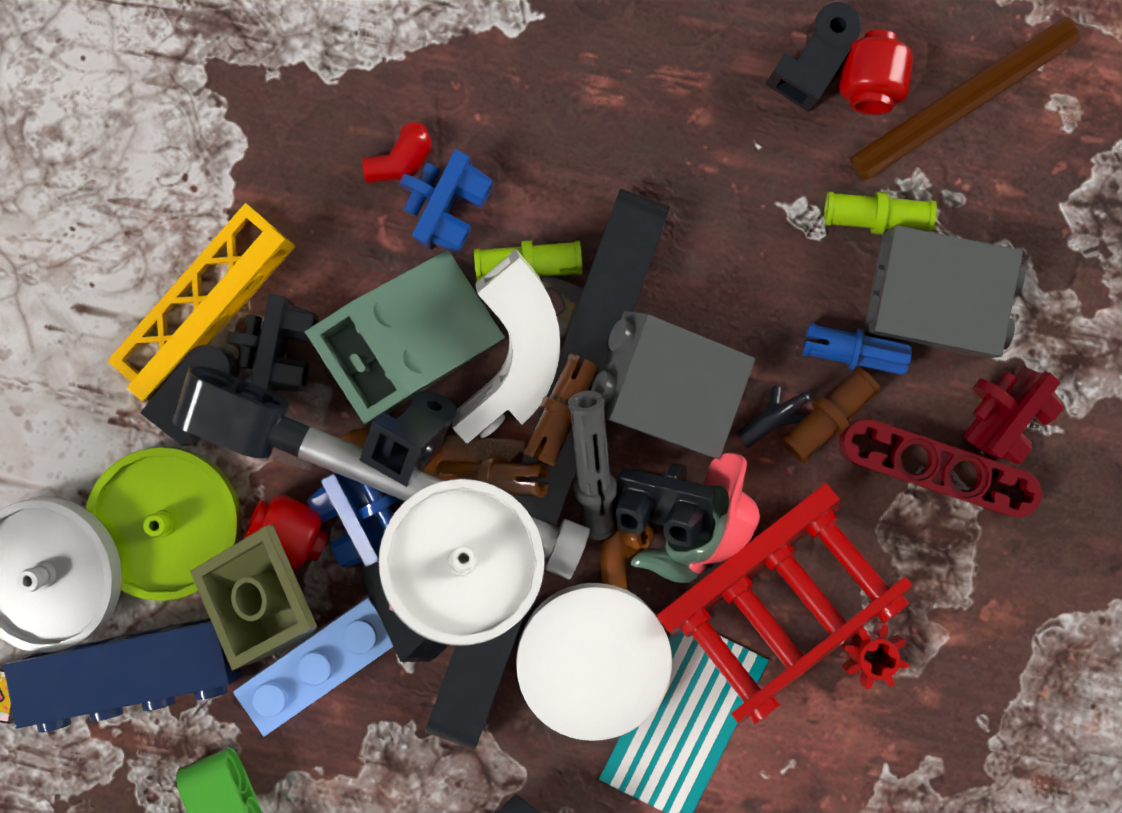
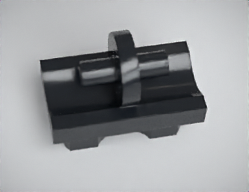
(280, 323)
(666, 501)

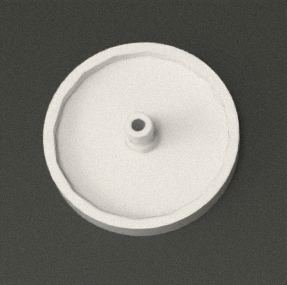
(461, 562)
(593, 661)

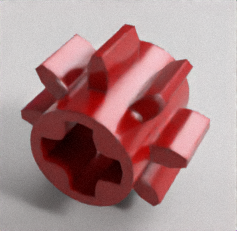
(877, 668)

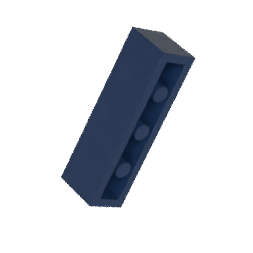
(118, 673)

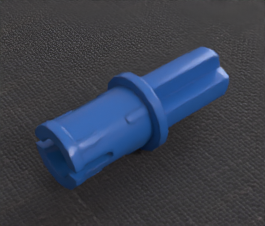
(858, 349)

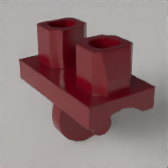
(1008, 410)

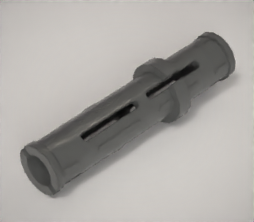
(594, 483)

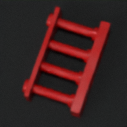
(775, 550)

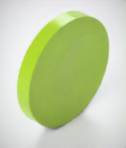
(166, 518)

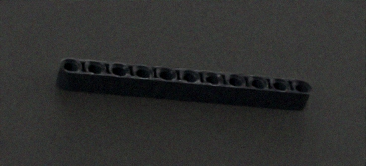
(608, 292)

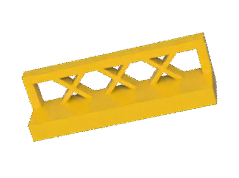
(210, 312)

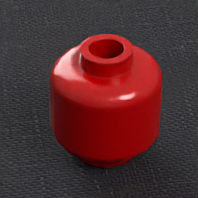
(876, 73)
(295, 526)

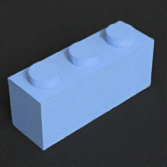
(314, 666)

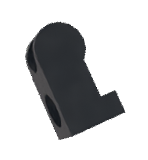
(827, 46)
(163, 403)
(410, 442)

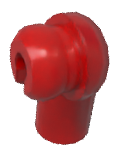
(405, 157)

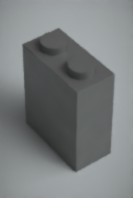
(944, 292)
(672, 383)

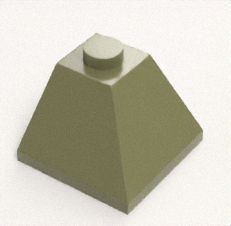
(254, 599)

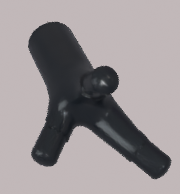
(773, 417)

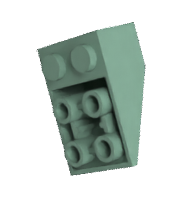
(404, 336)

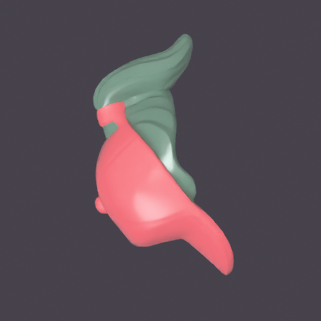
(735, 524)

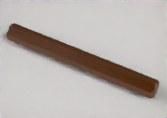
(965, 98)

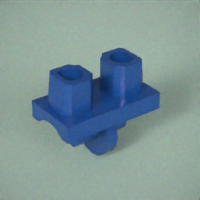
(457, 181)
(362, 512)

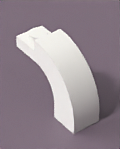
(533, 353)

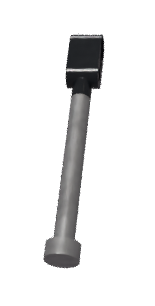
(255, 423)

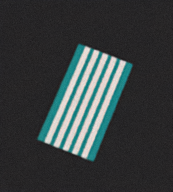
(681, 743)

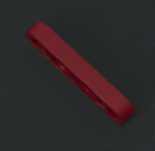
(939, 467)

